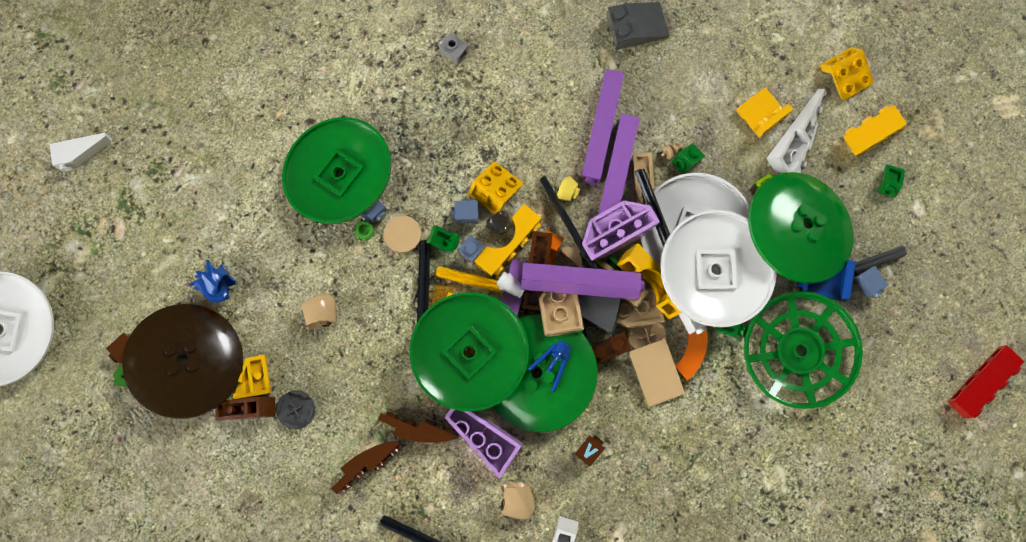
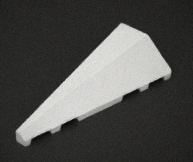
(798, 139)

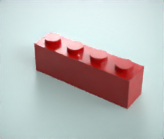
(986, 382)

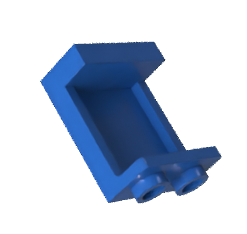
(836, 287)

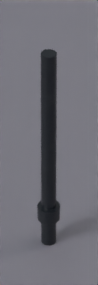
(567, 221)

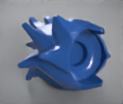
(213, 282)

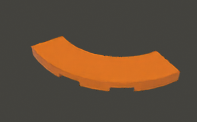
(693, 354)

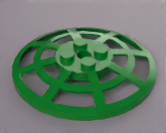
(814, 349)

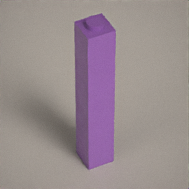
(602, 126)
(619, 162)
(581, 281)

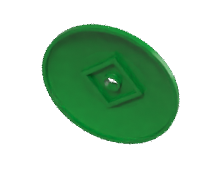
(323, 150)
(780, 233)
(464, 322)
(533, 403)

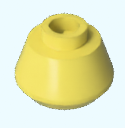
(568, 189)

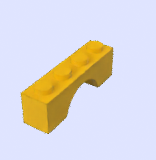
(493, 259)
(638, 260)

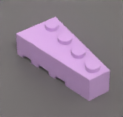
(487, 439)

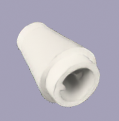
(510, 285)

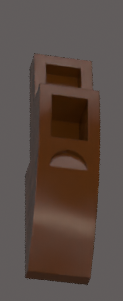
(611, 348)
(425, 432)
(372, 458)

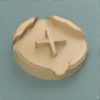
(402, 234)
(646, 334)

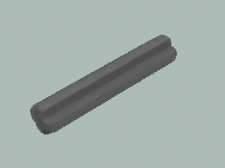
(880, 259)

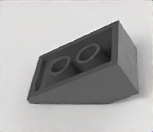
(636, 24)

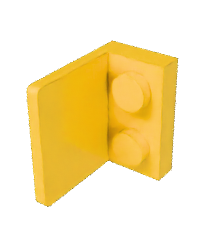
(849, 72)
(763, 112)
(494, 187)

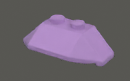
(618, 228)

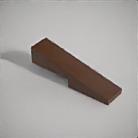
(538, 255)

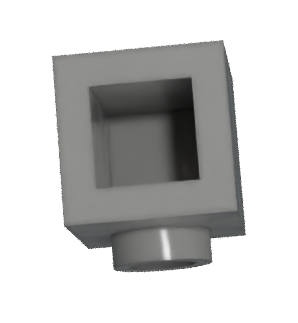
(453, 48)

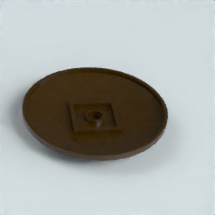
(190, 387)

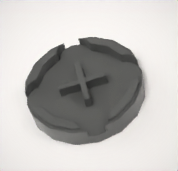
(295, 409)

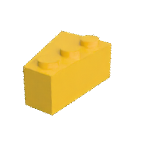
(874, 130)

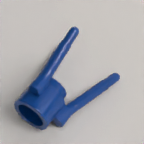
(560, 352)

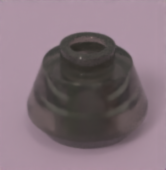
(499, 222)

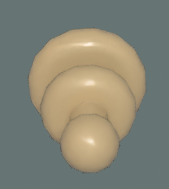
(670, 151)

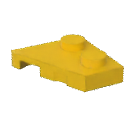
(254, 378)

